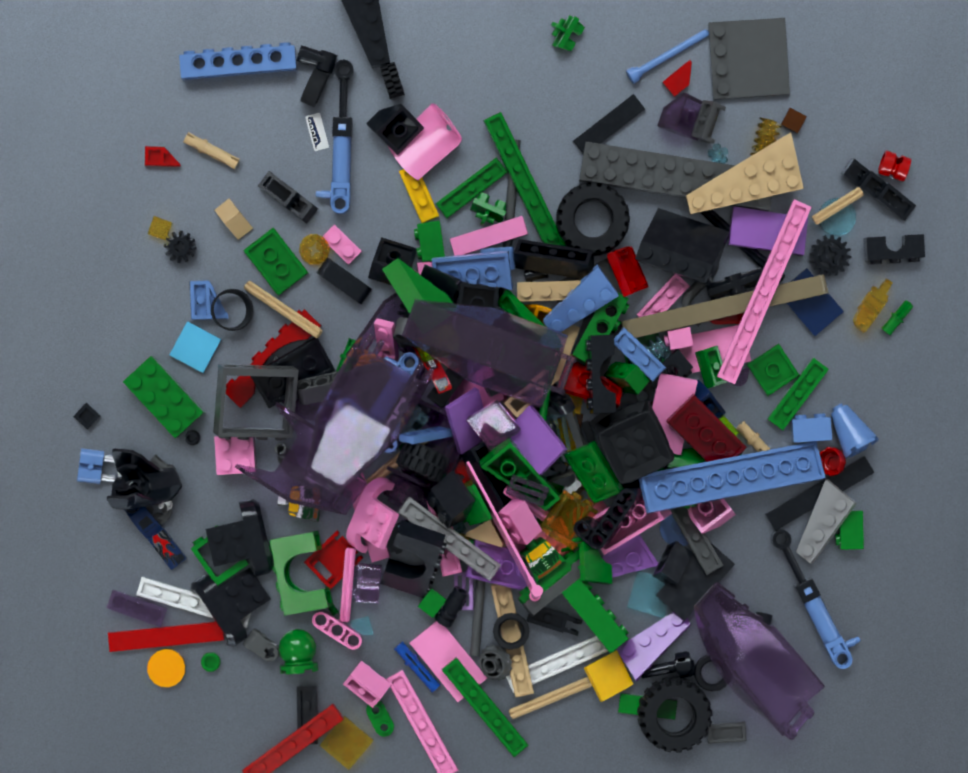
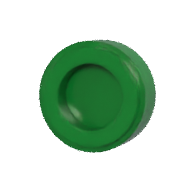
(210, 661)

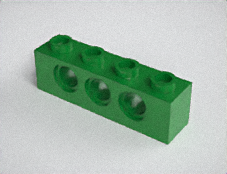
(600, 317)

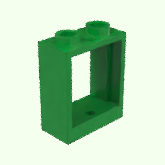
(225, 575)

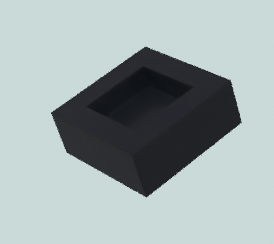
(87, 416)

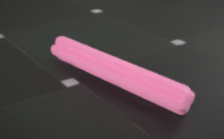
(347, 585)

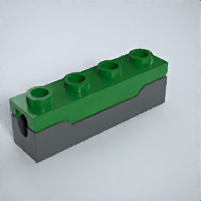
(553, 584)

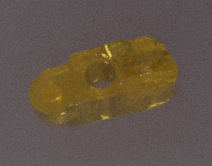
(871, 306)

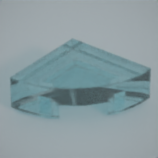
(362, 625)

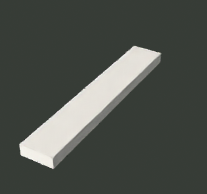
(176, 597)
(564, 660)

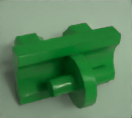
(563, 31)
(488, 212)

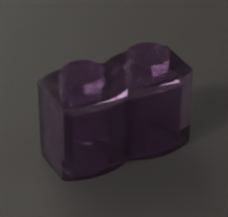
(368, 582)

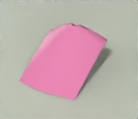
(430, 144)

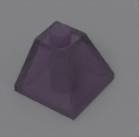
(681, 115)

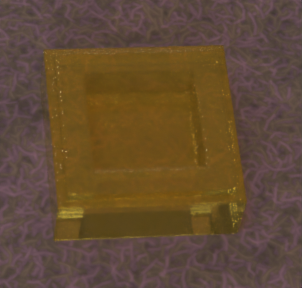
(159, 228)

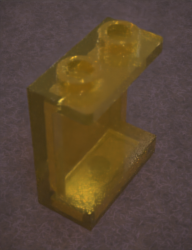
(563, 516)

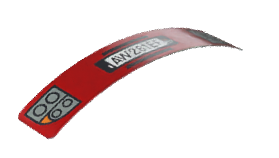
(439, 377)

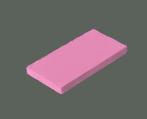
(708, 339)
(668, 397)
(438, 648)

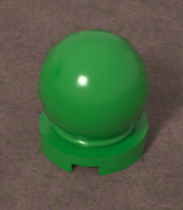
(297, 651)

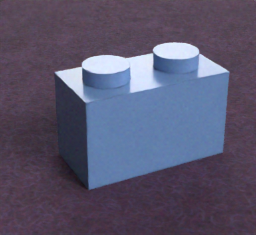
(811, 429)

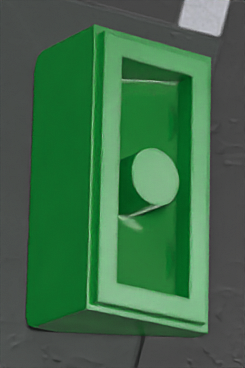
(709, 364)

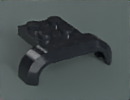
(242, 540)
(231, 602)

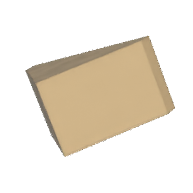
(233, 219)
(487, 533)

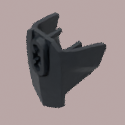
(141, 482)

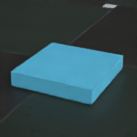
(195, 347)

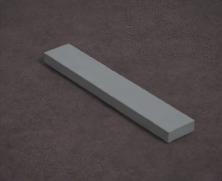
(455, 542)

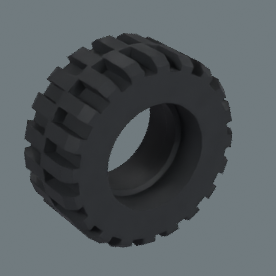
(593, 192)
(692, 732)

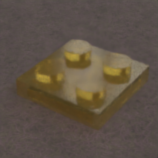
(346, 742)

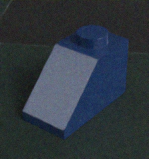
(708, 400)

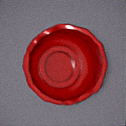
(832, 461)

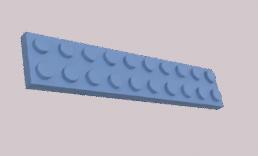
(731, 477)

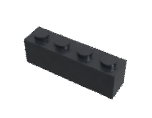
(553, 259)

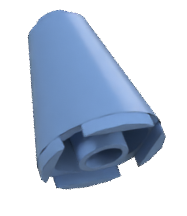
(851, 431)

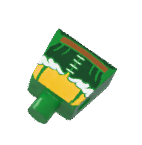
(541, 558)

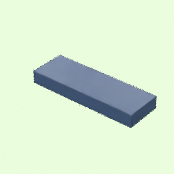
(639, 354)
(425, 435)

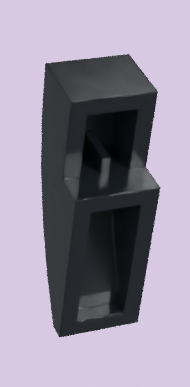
(287, 197)

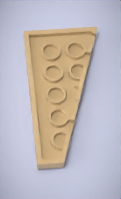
(759, 176)

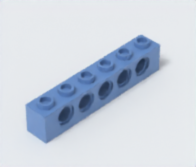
(287, 62)

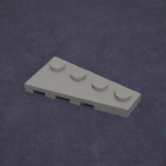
(826, 518)

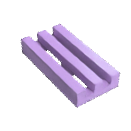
(471, 589)

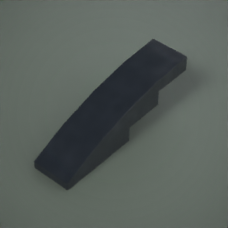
(878, 189)

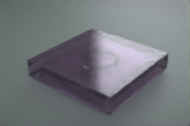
(493, 424)

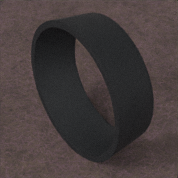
(249, 309)

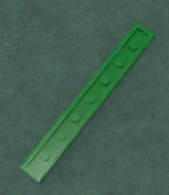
(523, 179)

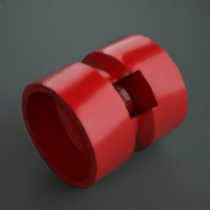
(894, 165)

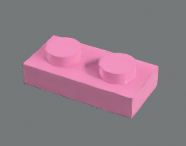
(341, 244)

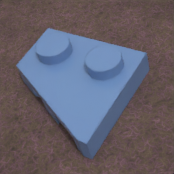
(201, 299)

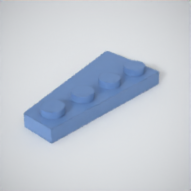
(480, 268)
(586, 298)

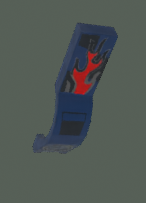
(156, 536)

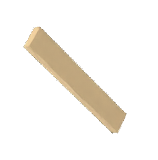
(511, 633)

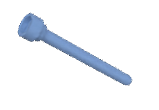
(636, 73)

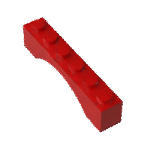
(243, 388)

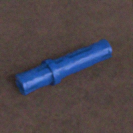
(401, 649)

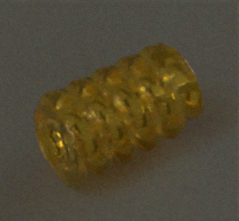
(766, 134)

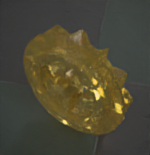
(321, 245)

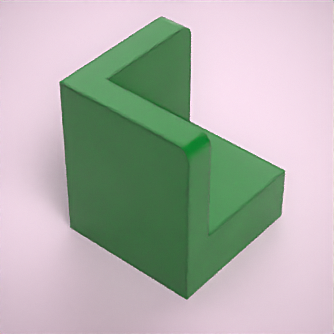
(432, 602)

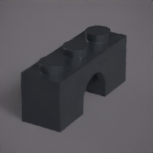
(912, 249)

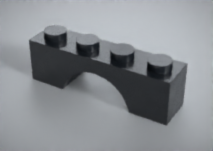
(600, 398)

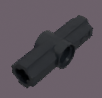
(734, 284)

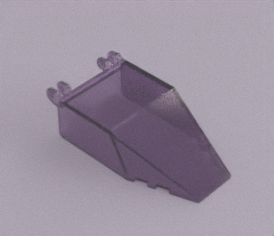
(361, 415)

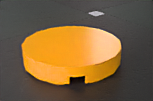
(166, 668)

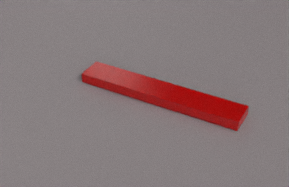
(164, 636)
(296, 741)

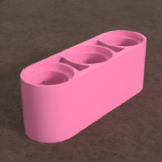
(332, 621)

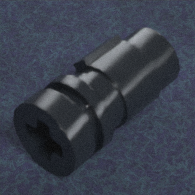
(453, 604)

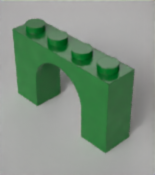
(293, 598)

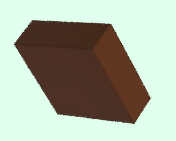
(793, 120)

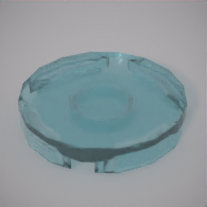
(840, 222)

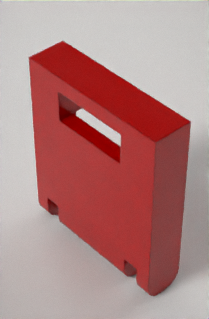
(627, 270)
(332, 557)

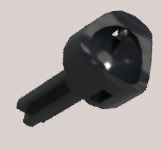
(682, 664)

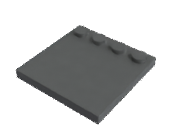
(749, 58)

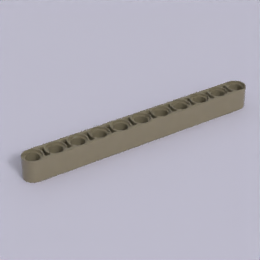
(722, 307)

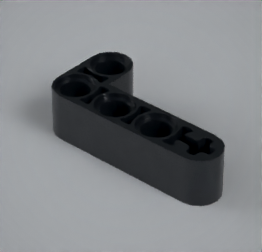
(613, 515)

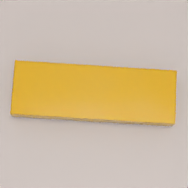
(420, 197)

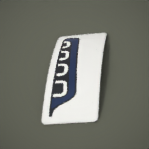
(317, 131)

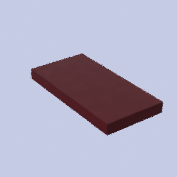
(704, 431)

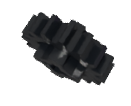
(834, 267)

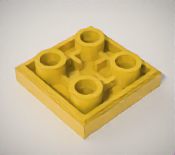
(608, 676)

